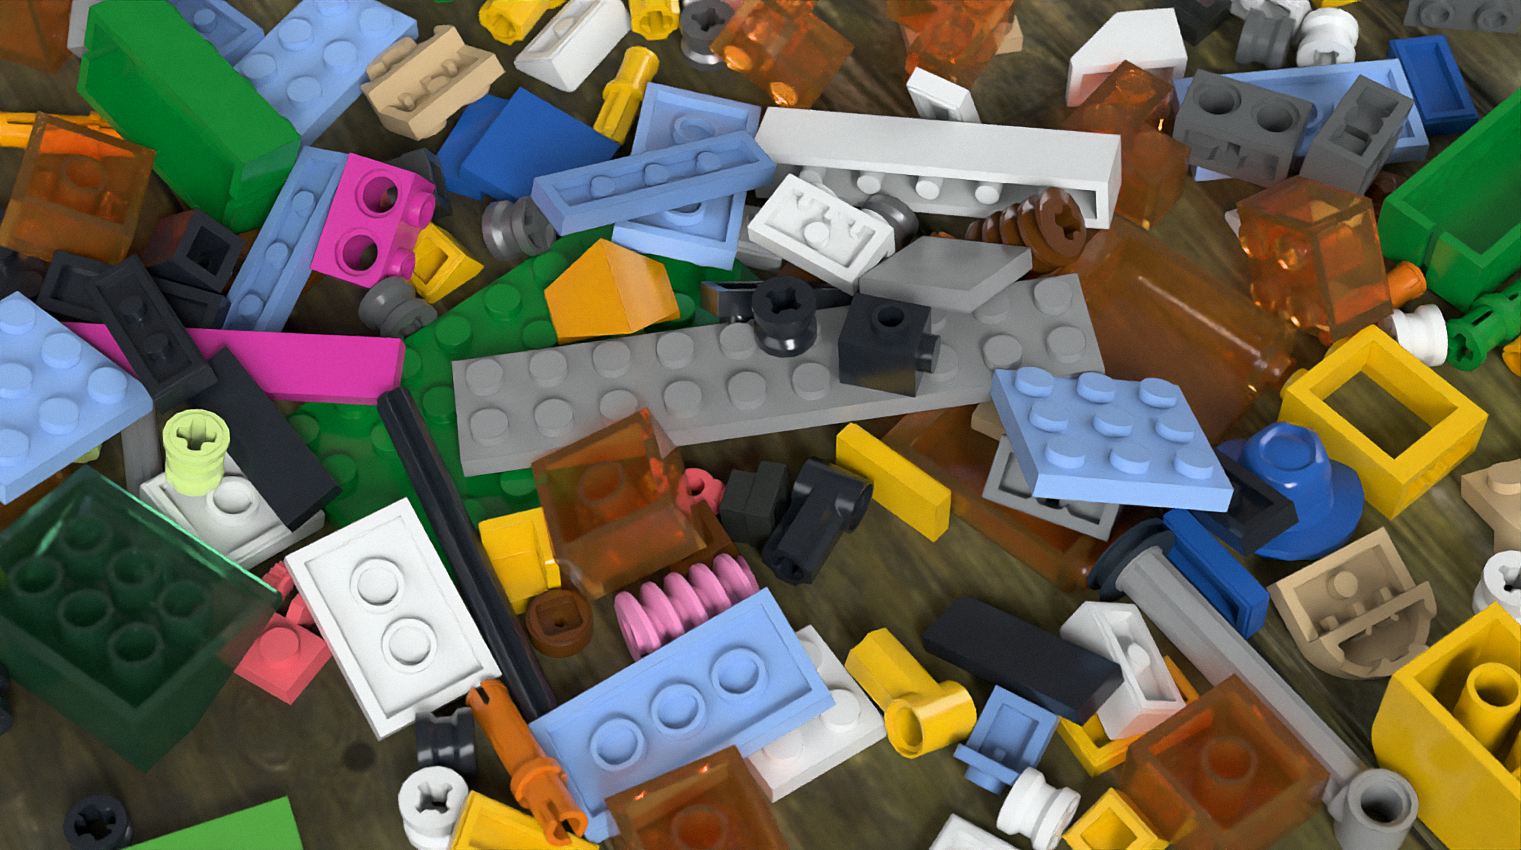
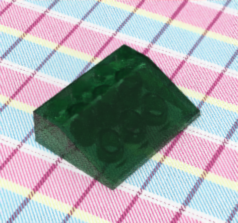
(122, 615)

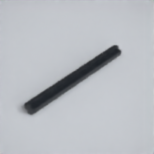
(466, 555)

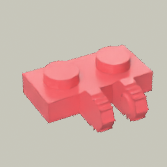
(285, 652)

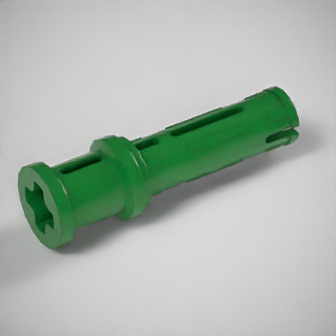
(1490, 323)

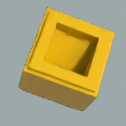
(441, 264)
(1114, 825)

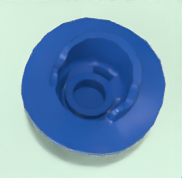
(1323, 490)

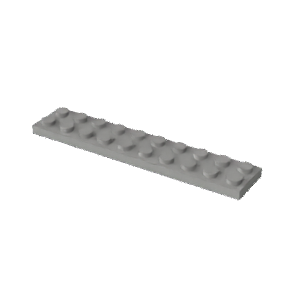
(722, 386)

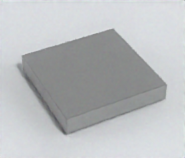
(947, 273)

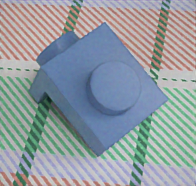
(1006, 740)

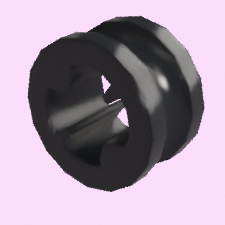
(94, 809)

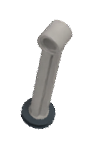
(1139, 568)

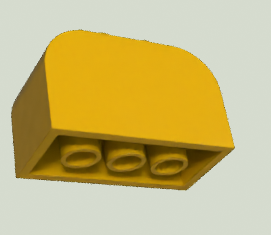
(1457, 732)

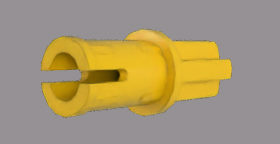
(626, 94)

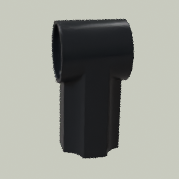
(821, 508)

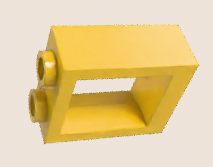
(1386, 482)

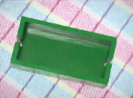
(180, 97)
(1462, 211)

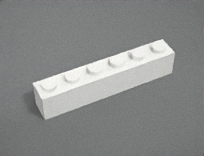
(941, 163)

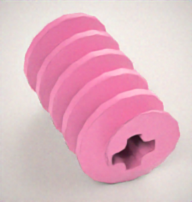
(683, 605)

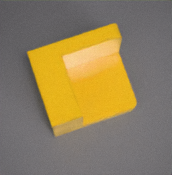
(521, 556)

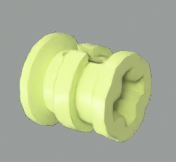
(195, 451)

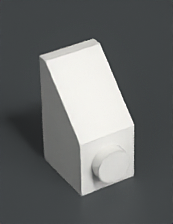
(1141, 37)

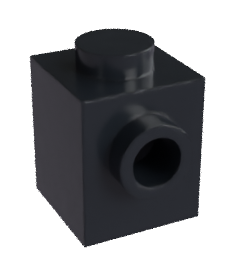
(192, 251)
(887, 345)

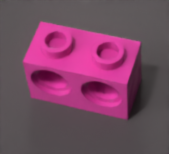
(358, 222)

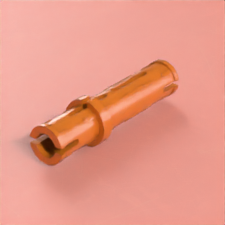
(536, 779)

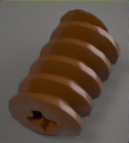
(1045, 222)

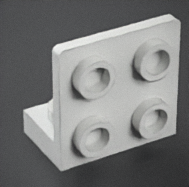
(822, 233)

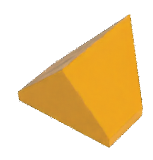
(609, 294)

